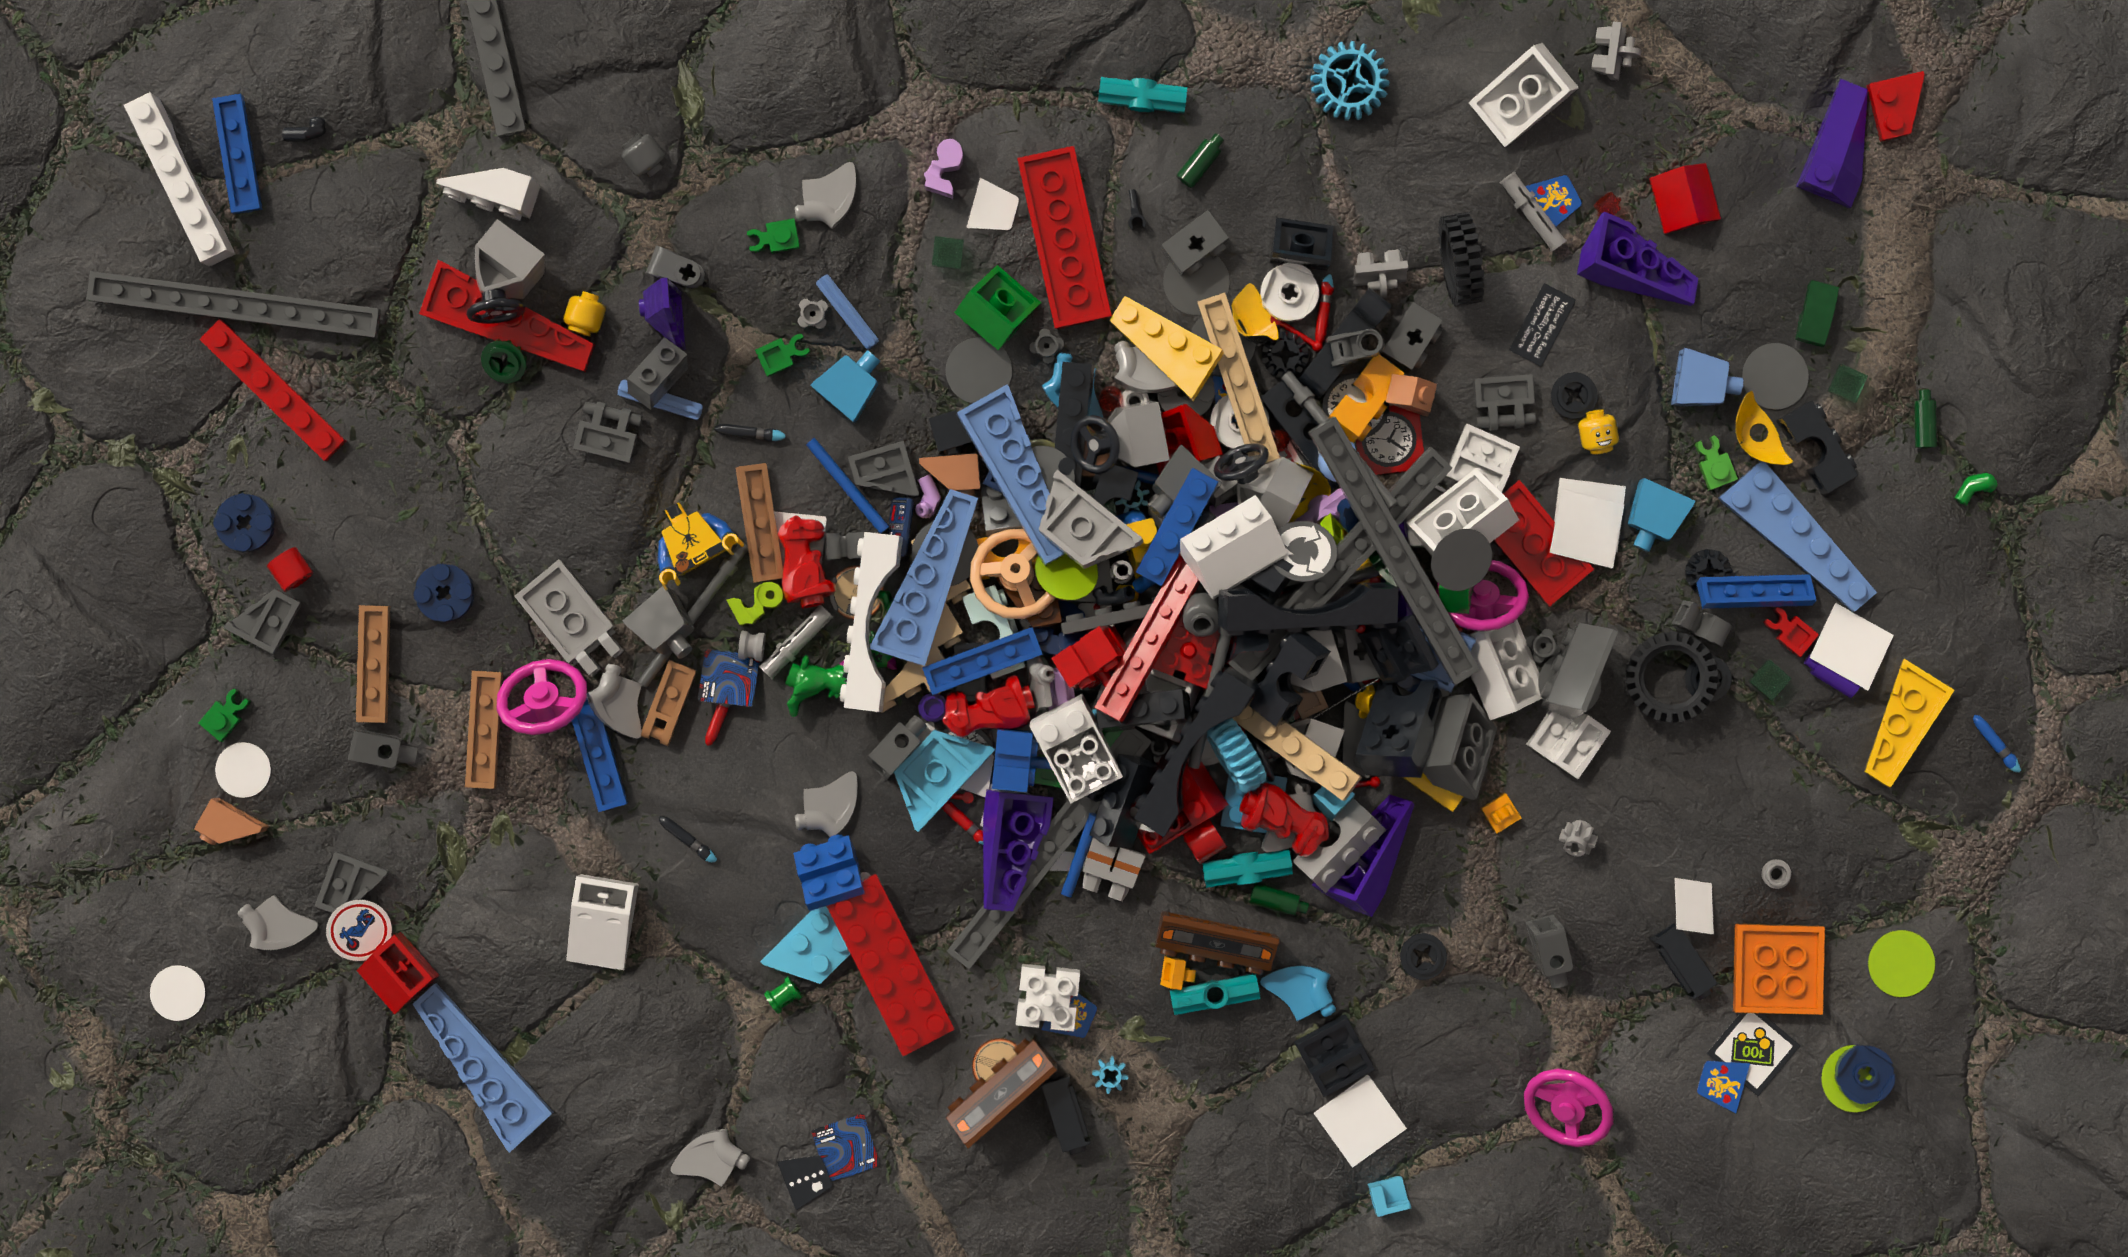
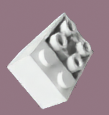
(498, 188)
(1075, 748)
(601, 921)

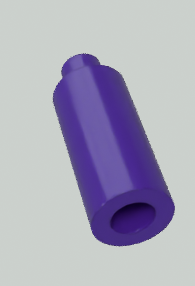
(1832, 678)

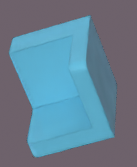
(1329, 803)
(1389, 1196)

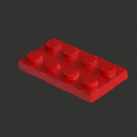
(1529, 545)

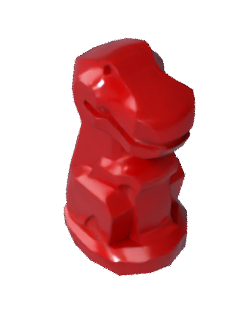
(802, 572)
(998, 709)
(1277, 812)

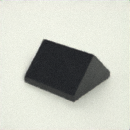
(1302, 243)

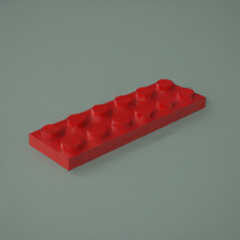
(1064, 237)
(890, 967)

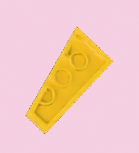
(1174, 350)
(1907, 718)

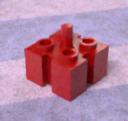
(1189, 655)
(1091, 658)

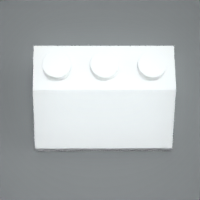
(1466, 505)
(1233, 547)
(1506, 671)

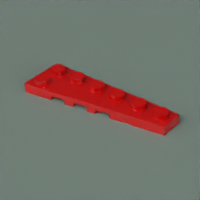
(452, 294)

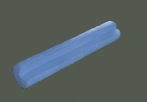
(847, 311)
(669, 403)

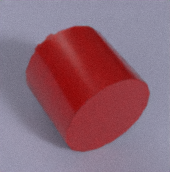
(290, 569)
(1204, 841)

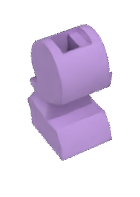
(950, 159)

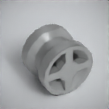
(751, 646)

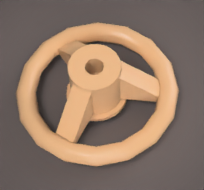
(1014, 573)

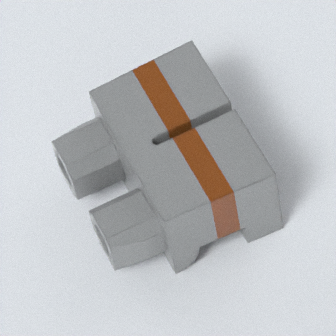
(1124, 871)

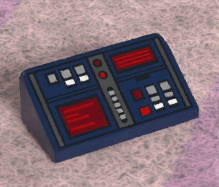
(901, 521)

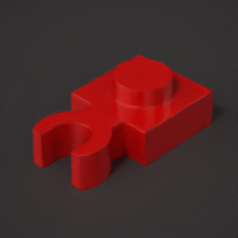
(1794, 633)

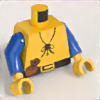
(1147, 530)
(691, 542)

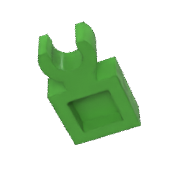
(1717, 468)

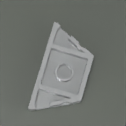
(1083, 525)

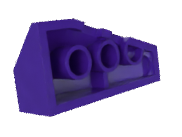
(1837, 154)
(1626, 261)
(664, 310)
(1011, 837)
(1367, 880)

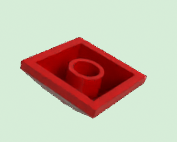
(1190, 430)

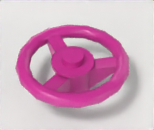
(1488, 602)
(541, 699)
(1568, 1106)

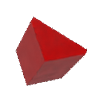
(1684, 197)

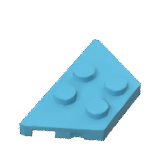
(937, 773)
(810, 948)

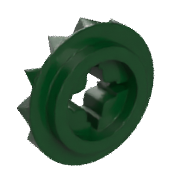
(493, 365)

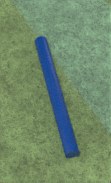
(847, 485)

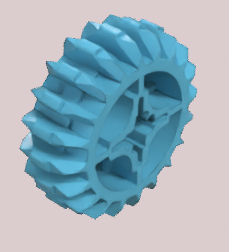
(1362, 84)
(1236, 755)

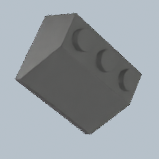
(1577, 669)
(1460, 746)

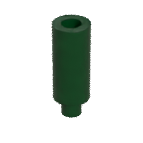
(1200, 161)
(1925, 421)
(1277, 900)

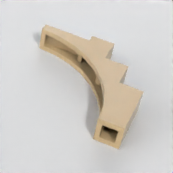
(947, 634)

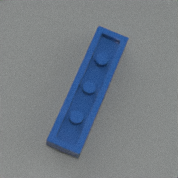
(237, 154)
(1177, 524)
(1756, 591)
(982, 661)
(599, 759)

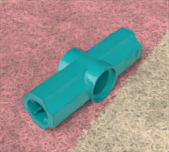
(1142, 95)
(1247, 868)
(1234, 991)

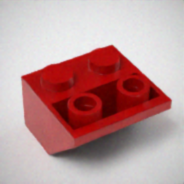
(397, 972)

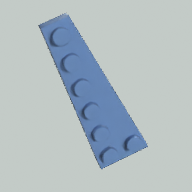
(1007, 452)
(1780, 518)
(919, 603)
(496, 1086)

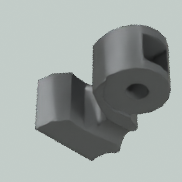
(842, 546)
(1702, 624)

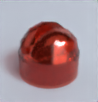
(1107, 401)
(1281, 439)

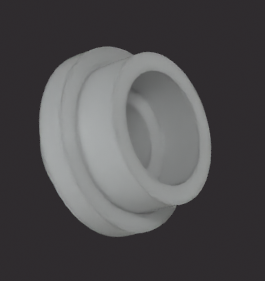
(1785, 875)

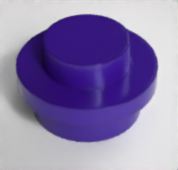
(932, 707)

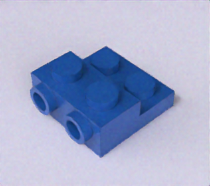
(829, 872)

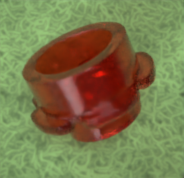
(1608, 203)

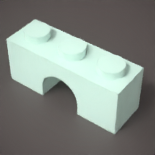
(1006, 626)

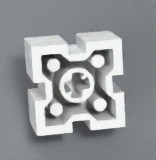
(1048, 997)

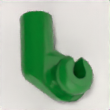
(1974, 484)

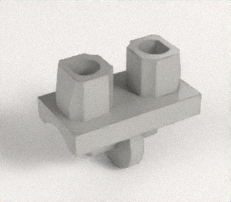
(1615, 39)
(1380, 275)

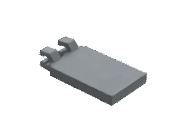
(569, 616)

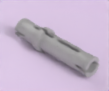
(1533, 211)
(1121, 579)
(796, 641)

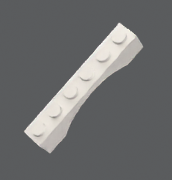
(175, 175)
(879, 560)

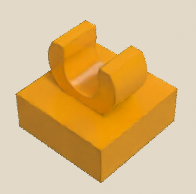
(1500, 813)
(1175, 973)

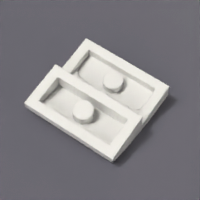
(1486, 453)
(1568, 742)

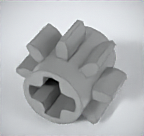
(1578, 838)

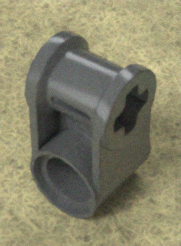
(671, 265)
(1353, 347)

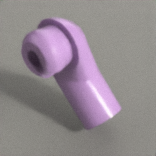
(930, 499)

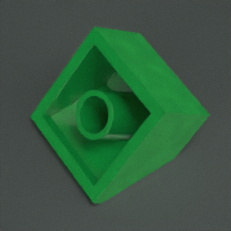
(997, 307)

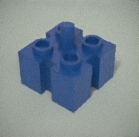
(1016, 760)

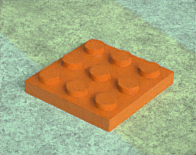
(1778, 969)

